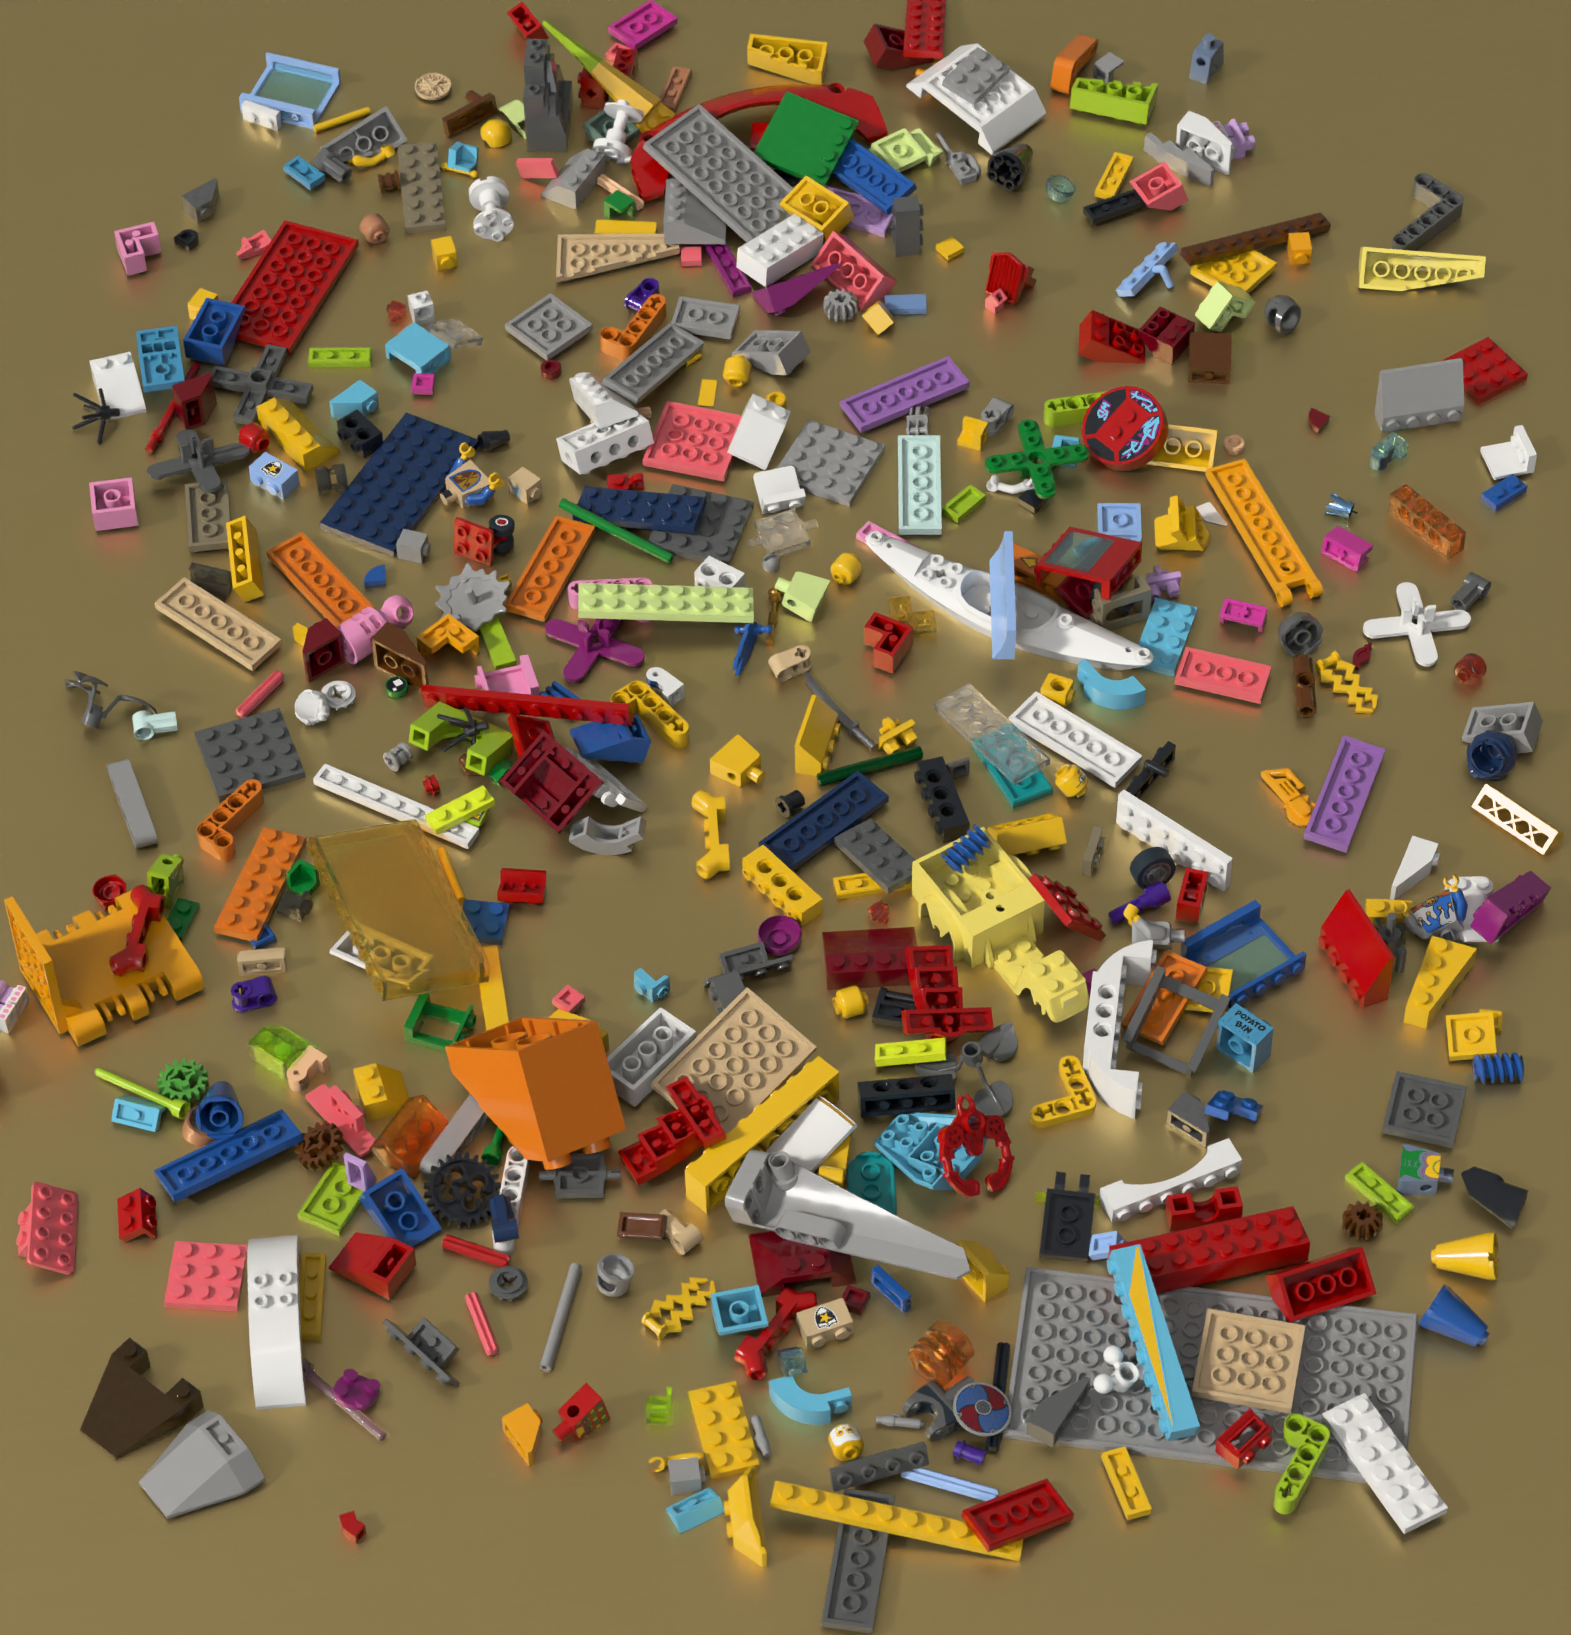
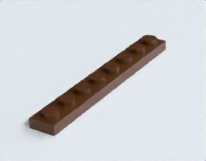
(1253, 239)

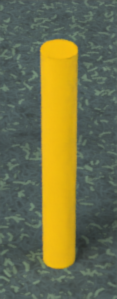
(341, 119)
(451, 874)

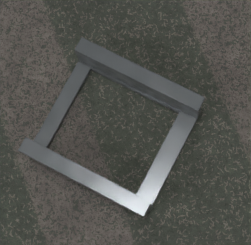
(1160, 981)

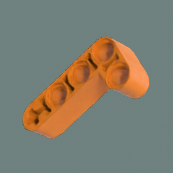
(1070, 61)
(639, 330)
(216, 829)

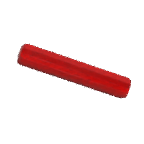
(476, 1251)

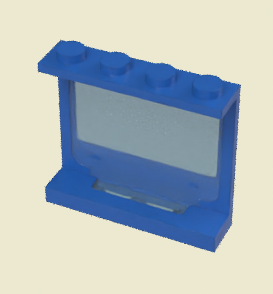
(1249, 948)

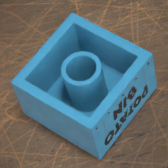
(1244, 1038)

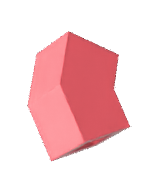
(995, 301)

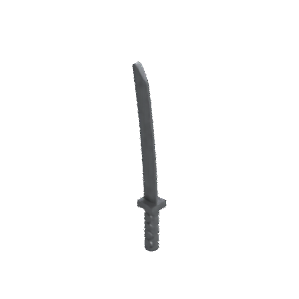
(853, 728)

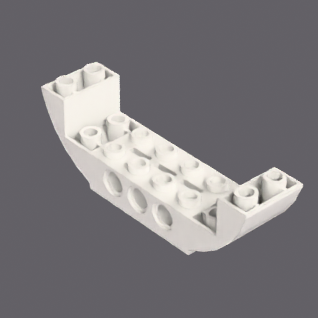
(1115, 1087)

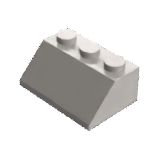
(576, 178)

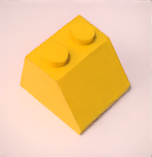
(380, 1090)
(986, 1274)

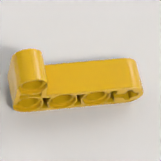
(654, 712)
(835, 1166)

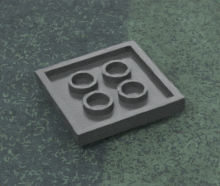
(1424, 1109)

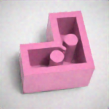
(136, 244)

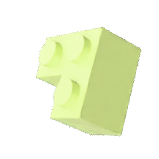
(1222, 304)

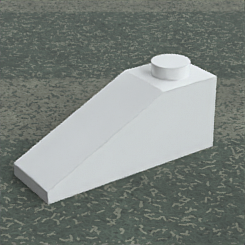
(1415, 866)

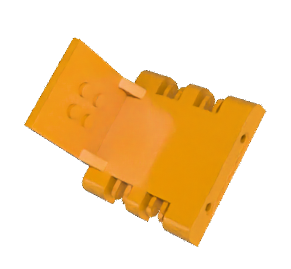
(75, 975)

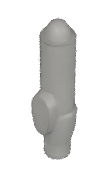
(899, 1421)
(760, 1437)

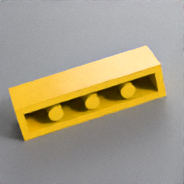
(245, 559)

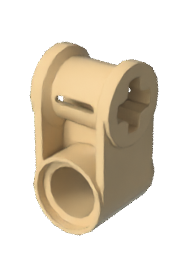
(788, 663)

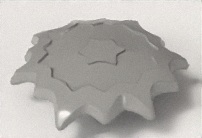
(473, 597)

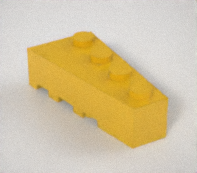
(789, 57)

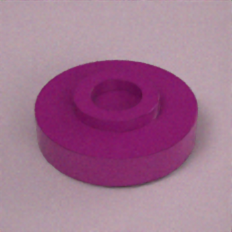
(780, 935)

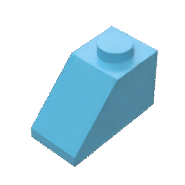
(356, 397)

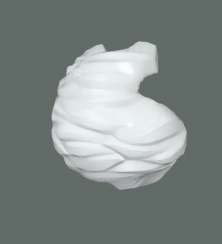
(312, 707)

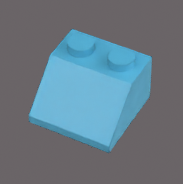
(738, 1310)

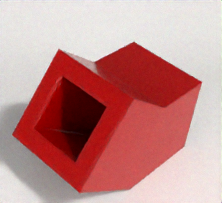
(351, 1527)

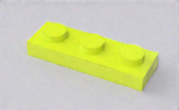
(459, 810)
(910, 1052)

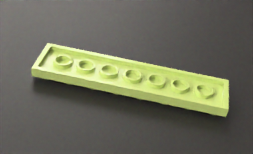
(665, 602)

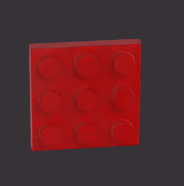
(1488, 370)
(1067, 907)

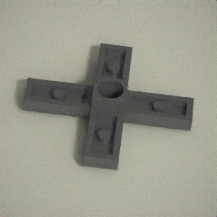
(260, 384)

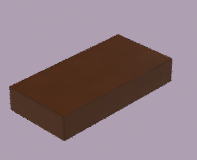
(642, 1226)

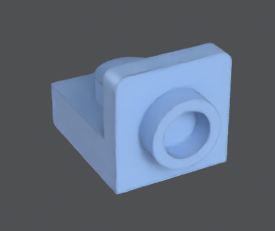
(1100, 1244)

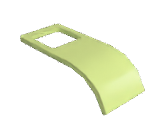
(515, 112)

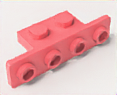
(337, 1108)

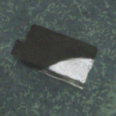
(213, 580)

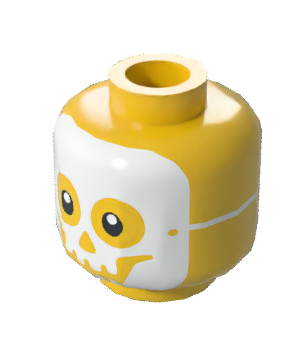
(846, 1442)

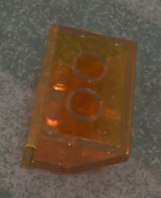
(409, 1135)

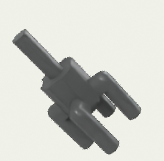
(1392, 939)

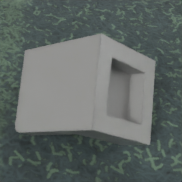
(1105, 67)

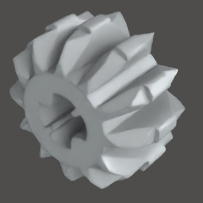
(840, 305)

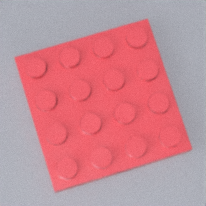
(693, 441)

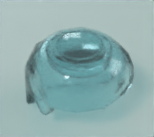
(1059, 188)

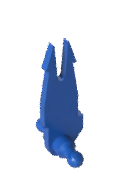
(746, 645)

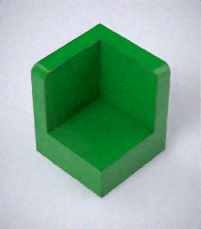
(619, 203)
(302, 878)

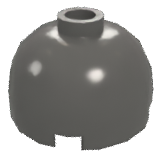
(1300, 633)

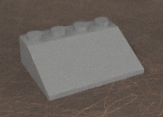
(689, 219)
(1420, 395)

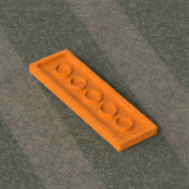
(550, 568)
(318, 579)
(259, 884)

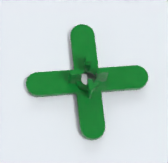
(1034, 449)

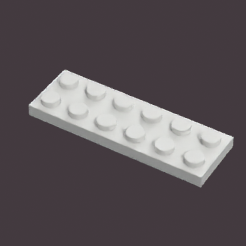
(1075, 739)
(1181, 843)
(1384, 1463)

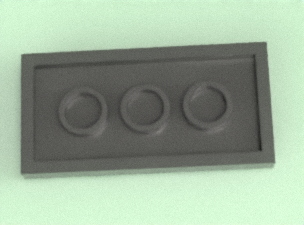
(877, 855)

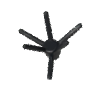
(103, 413)
(471, 728)

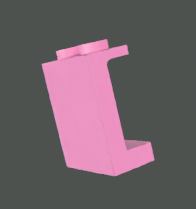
(512, 679)

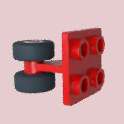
(479, 542)

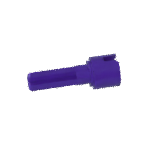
(1152, 897)

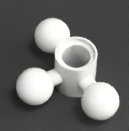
(1104, 1383)

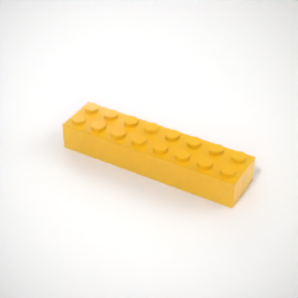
(715, 1170)

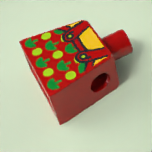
(581, 1414)

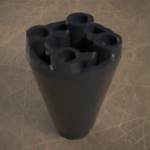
(1009, 166)

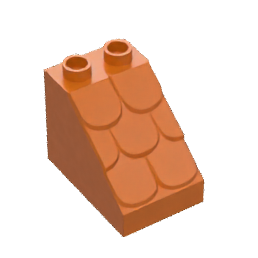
(542, 1085)

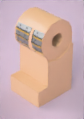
(306, 1067)

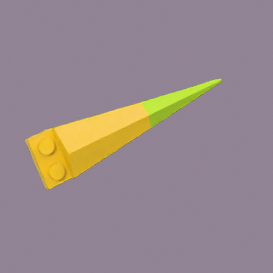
(616, 83)

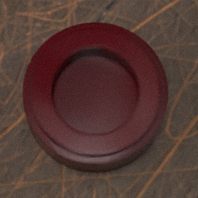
(551, 369)

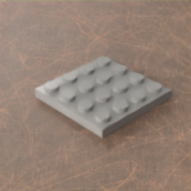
(832, 461)

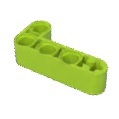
(1068, 409)
(1298, 1467)

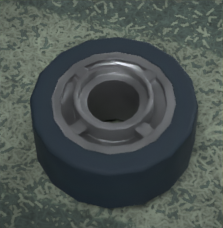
(1152, 866)

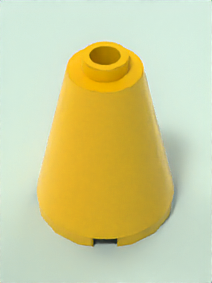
(1469, 1256)

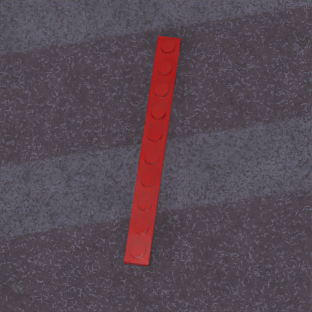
(529, 704)

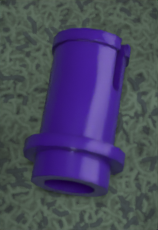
(969, 1452)

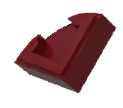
(1317, 420)

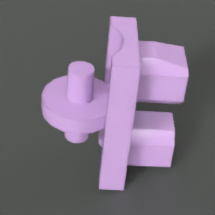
(1162, 581)

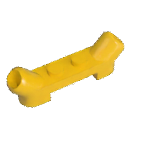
(718, 857)

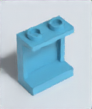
(419, 349)

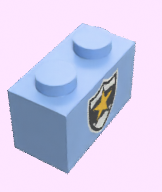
(274, 475)

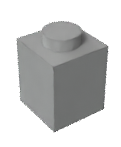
(413, 546)
(685, 1475)

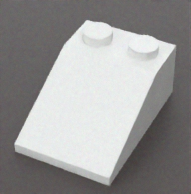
(1205, 140)
(119, 383)
(758, 431)

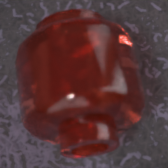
(1470, 669)

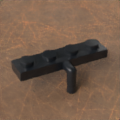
(1152, 770)

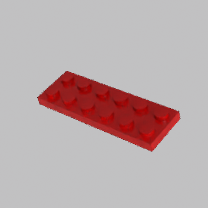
(924, 29)

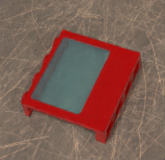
(1092, 558)

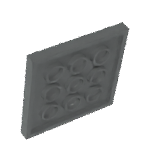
(717, 531)
(249, 749)

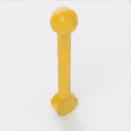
(444, 166)

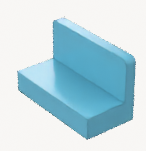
(137, 1112)

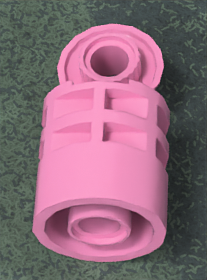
(364, 625)

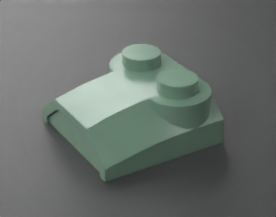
(600, 123)

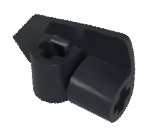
(1494, 1194)

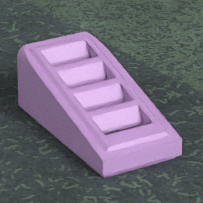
(358, 1172)

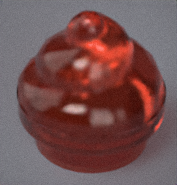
(396, 310)
(879, 912)

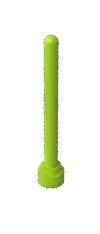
(178, 1107)

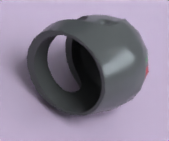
(1282, 311)

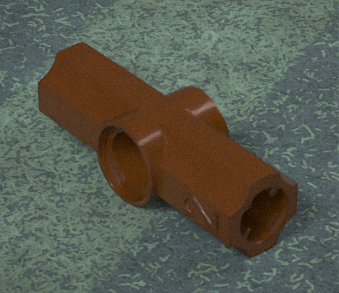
(1304, 686)

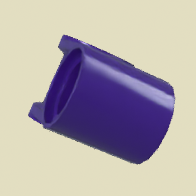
(640, 294)
(255, 993)

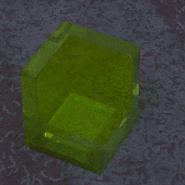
(659, 1409)

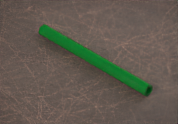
(616, 531)

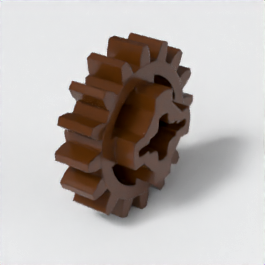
(320, 1146)

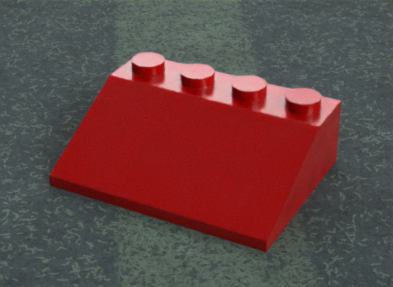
(1357, 951)

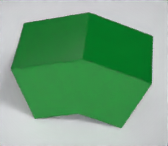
(499, 771)

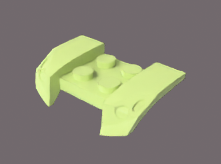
(906, 149)

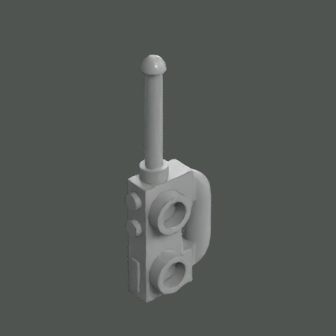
(957, 163)

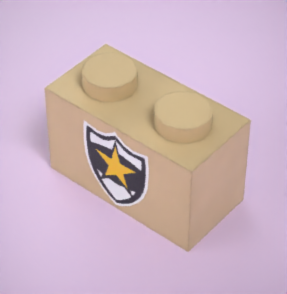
(824, 1323)

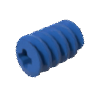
(966, 850)
(1498, 1067)

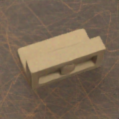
(261, 961)

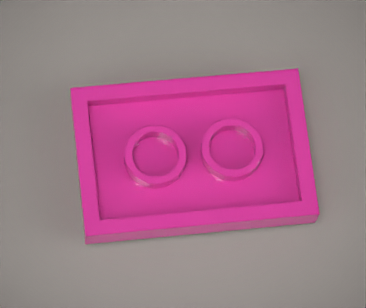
(642, 25)

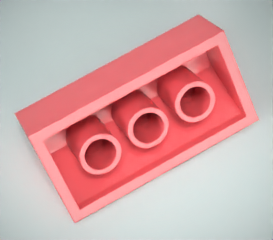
(856, 270)

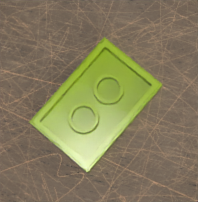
(332, 1201)

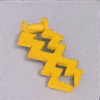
(1352, 690)
(685, 1299)

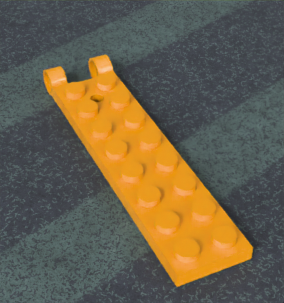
(1263, 530)

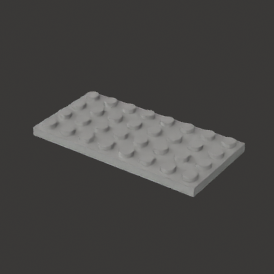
(721, 172)

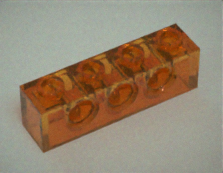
(1427, 521)

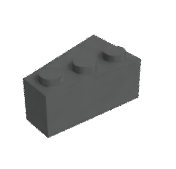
(906, 226)
(725, 990)

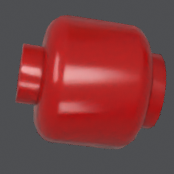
(254, 437)

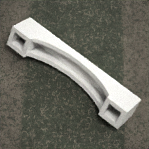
(1124, 1200)

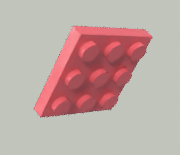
(206, 1276)

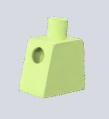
(803, 593)

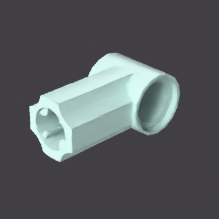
(148, 724)

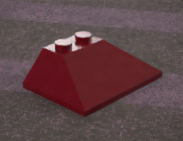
(551, 782)
(787, 1261)

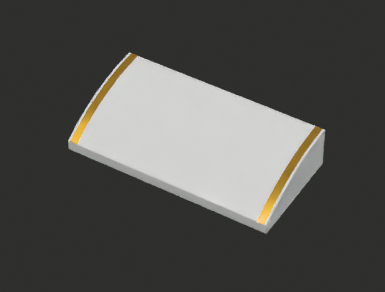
(814, 1134)

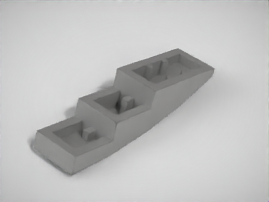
(1183, 162)

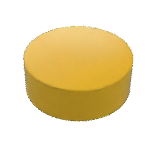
(777, 398)

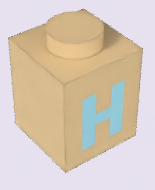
(525, 485)

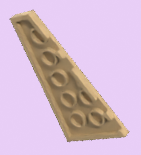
(596, 253)

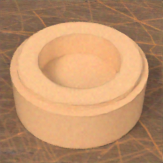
(1234, 445)

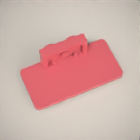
(49, 1228)

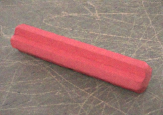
(259, 694)
(482, 1323)

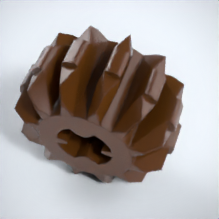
(1362, 1221)

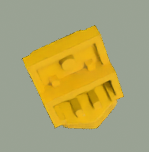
(1181, 528)

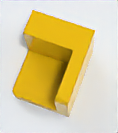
(878, 317)
(973, 433)

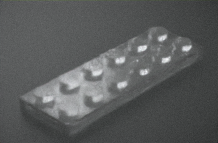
(991, 733)

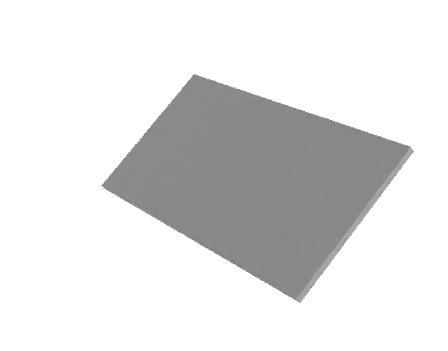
(1076, 1316)

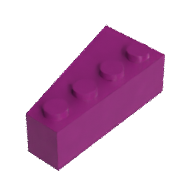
(1509, 906)

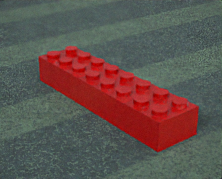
(1223, 1249)

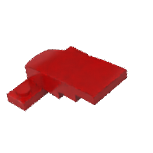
(939, 998)
(676, 1136)

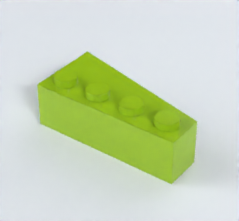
(1114, 99)

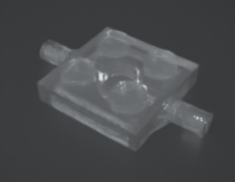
(782, 533)

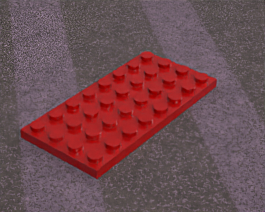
(291, 284)

